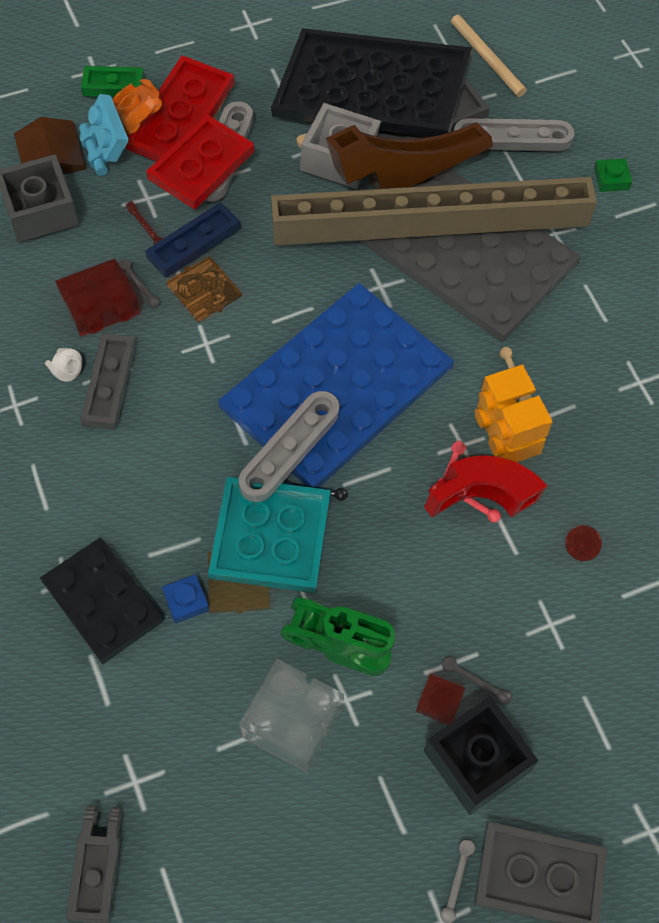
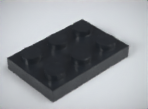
(101, 600)

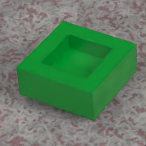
(613, 175)

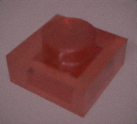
(440, 699)

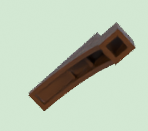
(402, 161)

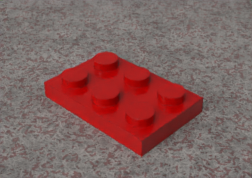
(200, 161)

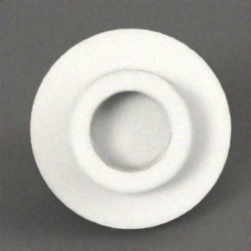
(65, 364)

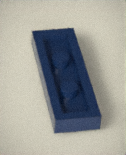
(192, 239)

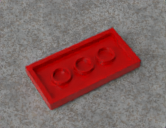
(186, 97)

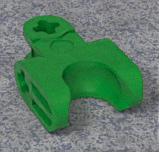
(342, 635)

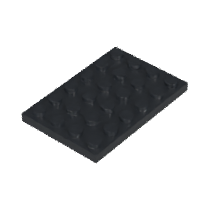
(392, 80)

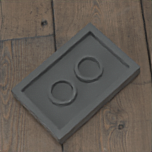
(540, 876)

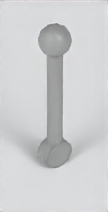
(466, 850)

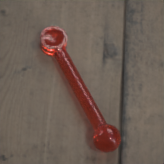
(133, 211)

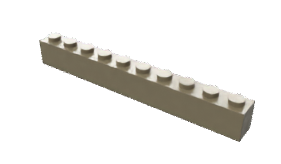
(432, 210)

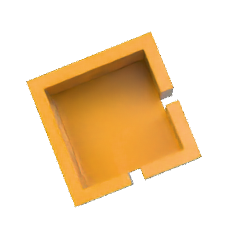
(513, 428)

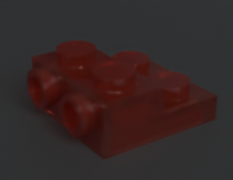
(98, 297)

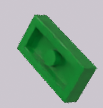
(109, 79)

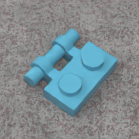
(104, 131)

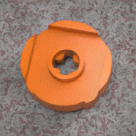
(136, 104)

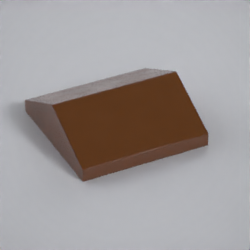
(51, 137)

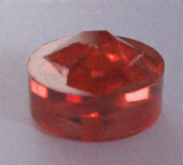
(583, 543)

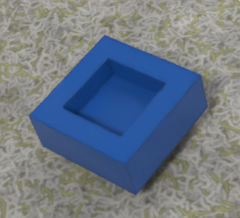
(185, 598)

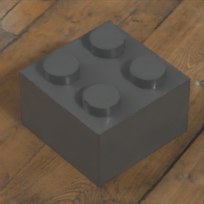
(37, 198)

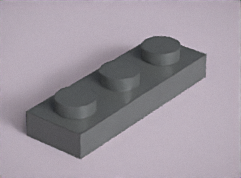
(108, 381)

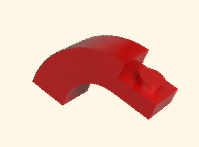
(489, 478)

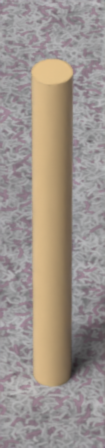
(488, 55)

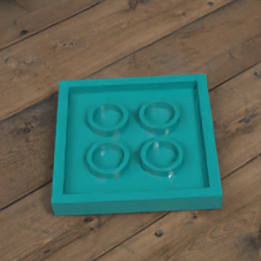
(270, 540)

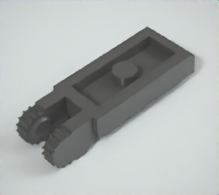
(94, 869)

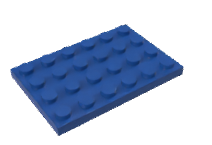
(361, 357)

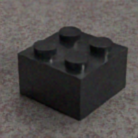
(480, 755)

